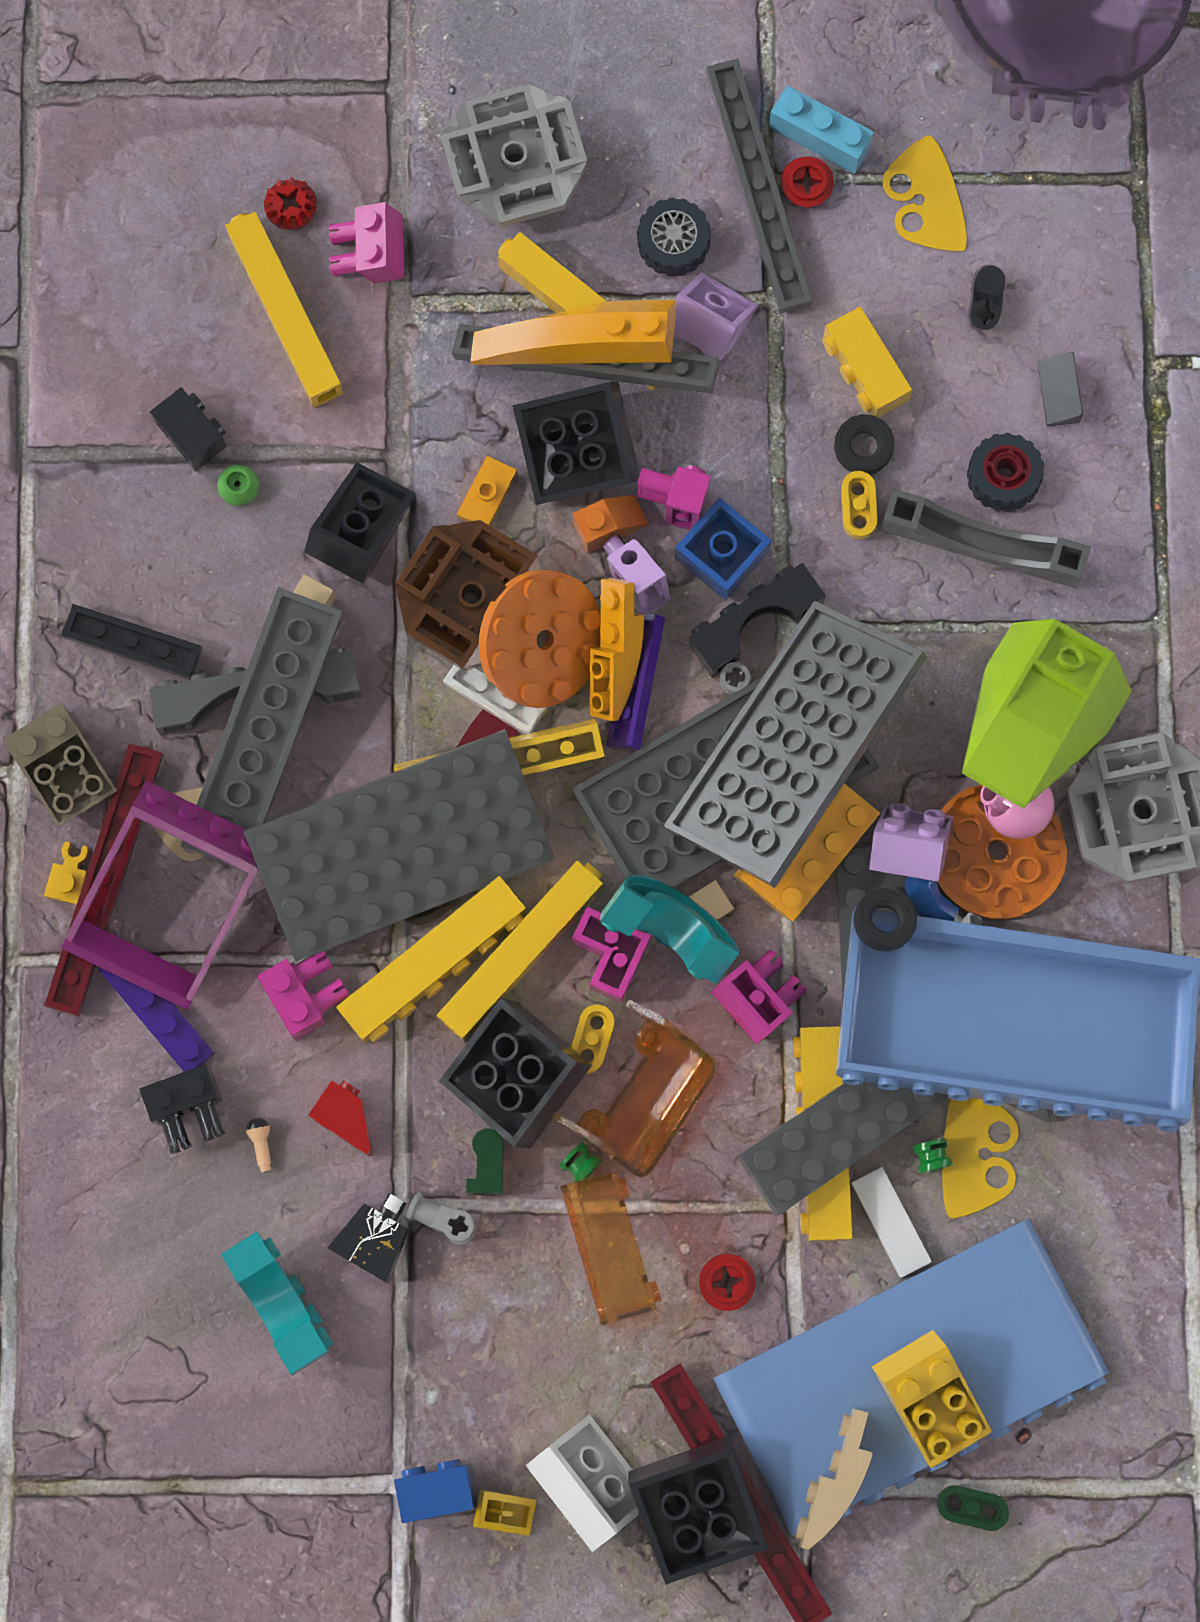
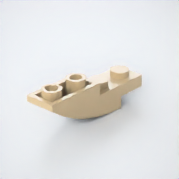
(833, 1496)

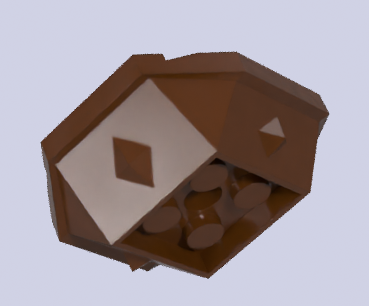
(441, 573)

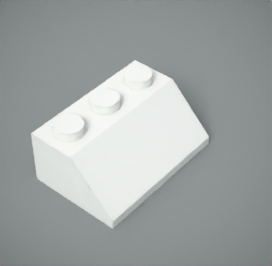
(587, 1482)

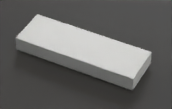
(477, 688)
(891, 1222)

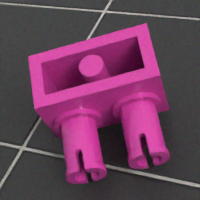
(378, 244)
(682, 494)
(753, 1001)
(297, 1008)

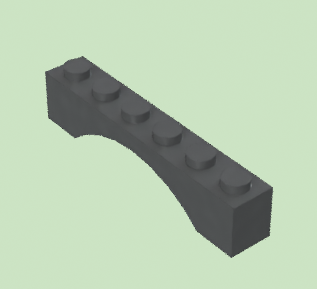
(1030, 554)
(185, 704)

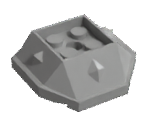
(508, 123)
(1130, 773)

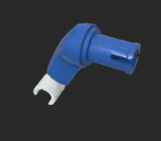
(932, 904)

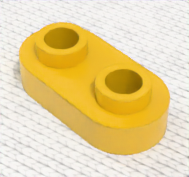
(859, 506)
(591, 1039)

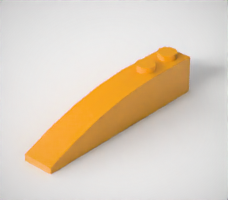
(585, 335)

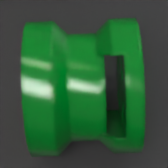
(932, 1159)
(583, 1165)

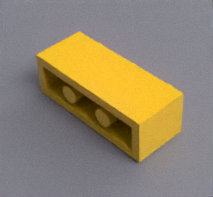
(866, 363)

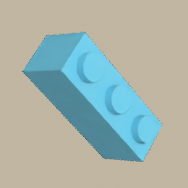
(821, 129)

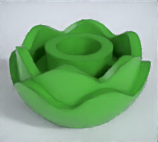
(245, 492)

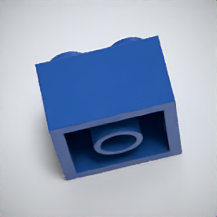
(722, 549)
(435, 1492)

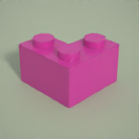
(619, 954)

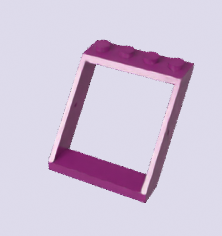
(130, 962)

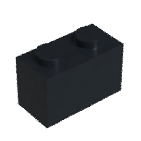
(188, 428)

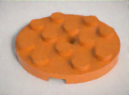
(510, 630)
(1004, 886)

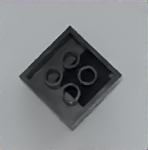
(576, 442)
(515, 1073)
(697, 1510)

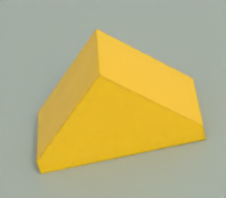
(504, 1512)

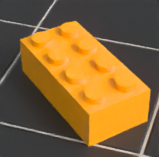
(820, 855)

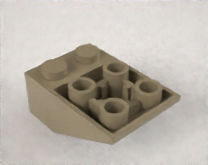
(60, 765)

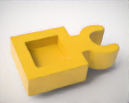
(67, 879)

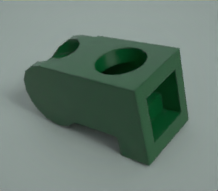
(490, 1161)

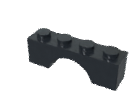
(789, 596)

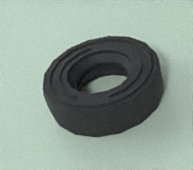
(864, 424)
(889, 899)

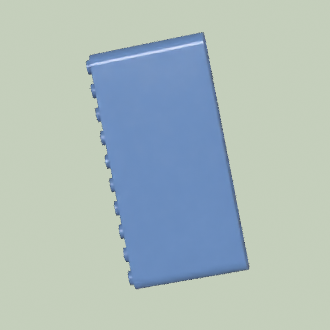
(1023, 1022)
(993, 1309)

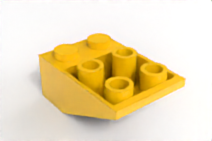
(932, 1398)

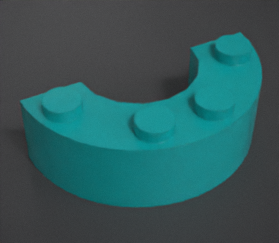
(674, 922)
(278, 1302)

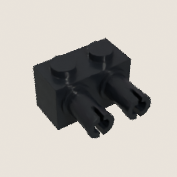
(184, 1094)

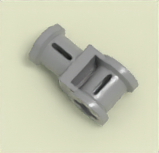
(441, 1218)

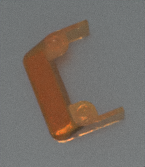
(652, 1101)
(609, 1249)

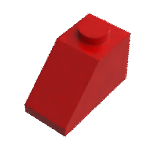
(344, 1115)

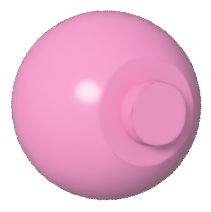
(1013, 820)

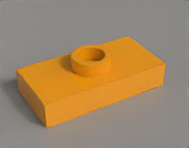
(487, 491)

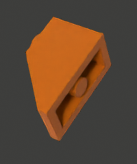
(608, 518)

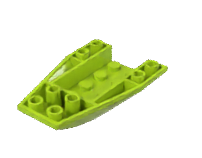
(1041, 708)

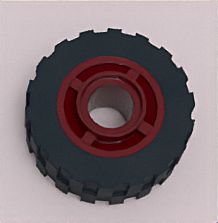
(1011, 453)

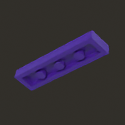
(629, 729)
(164, 1023)

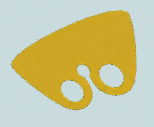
(941, 211)
(966, 1133)

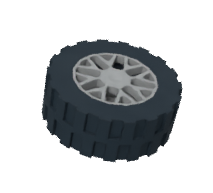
(673, 236)

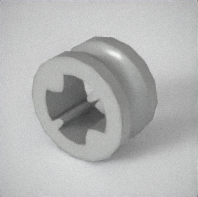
(727, 671)

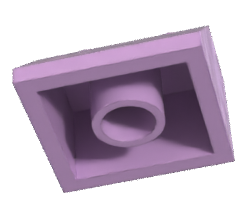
(711, 316)

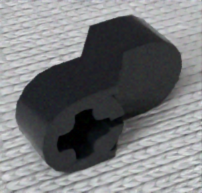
(986, 312)

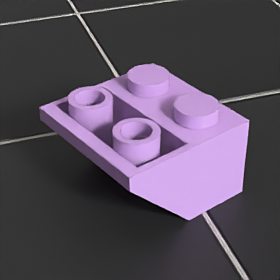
(911, 842)

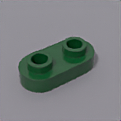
(971, 1508)

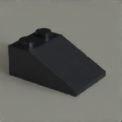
(358, 522)

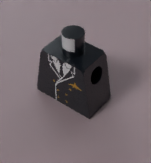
(373, 1238)

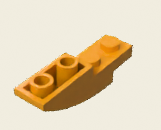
(617, 658)

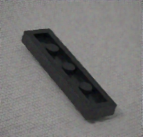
(131, 641)

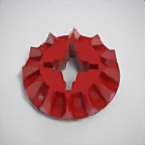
(817, 171)
(292, 217)
(741, 1291)

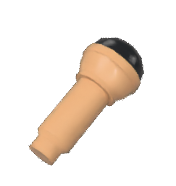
(258, 1132)

